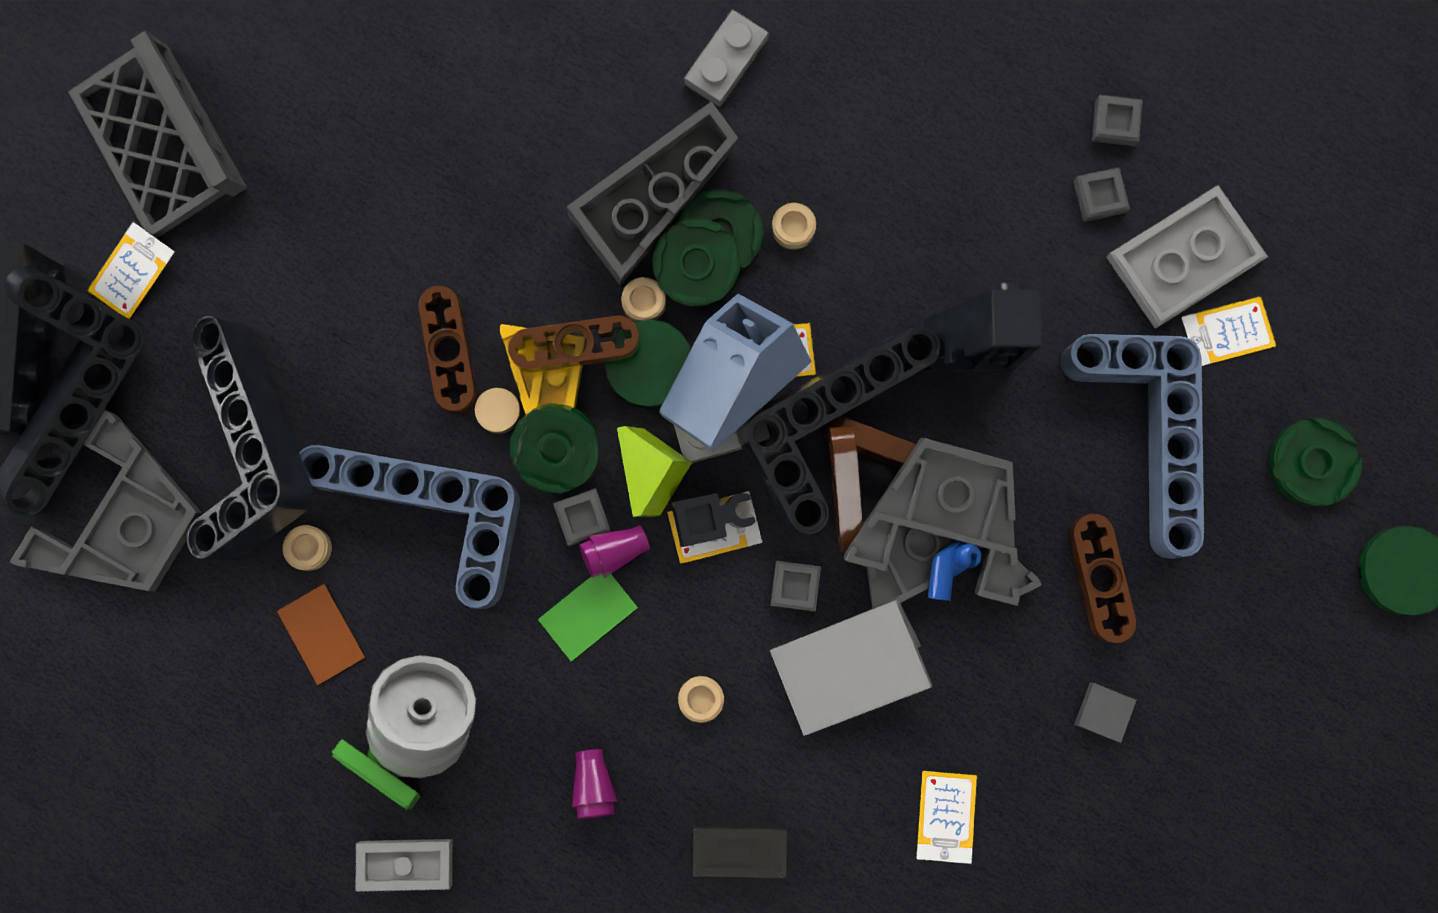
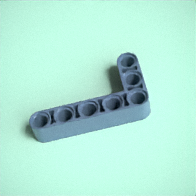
(1162, 424)
(429, 495)

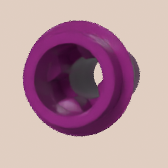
(612, 550)
(592, 786)

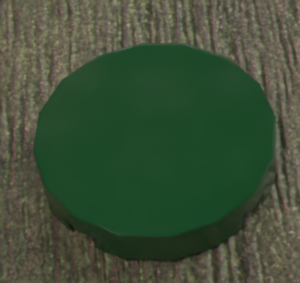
(735, 215)
(696, 262)
(653, 368)
(555, 448)
(1299, 461)
(1401, 570)

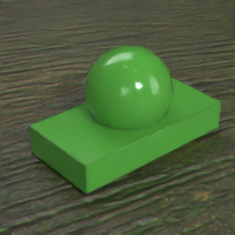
(375, 774)

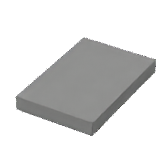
(1186, 256)
(851, 667)

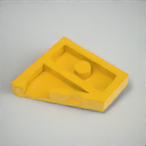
(547, 386)

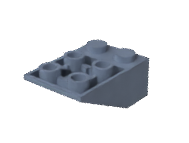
(733, 371)

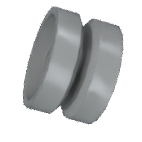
(420, 716)

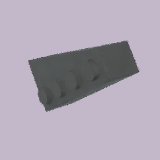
(647, 194)

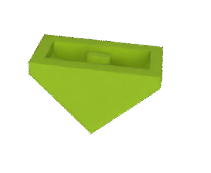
(650, 469)

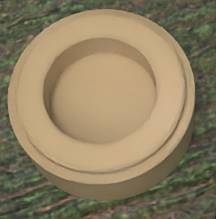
(793, 226)
(643, 299)
(498, 410)
(307, 548)
(701, 699)

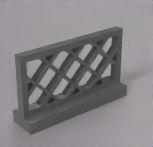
(182, 110)

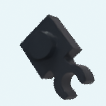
(705, 520)

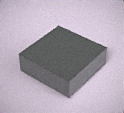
(1117, 120)
(1101, 194)
(581, 517)
(795, 586)
(1105, 712)

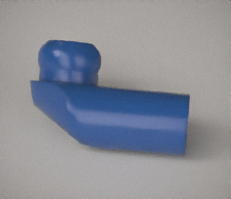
(948, 564)

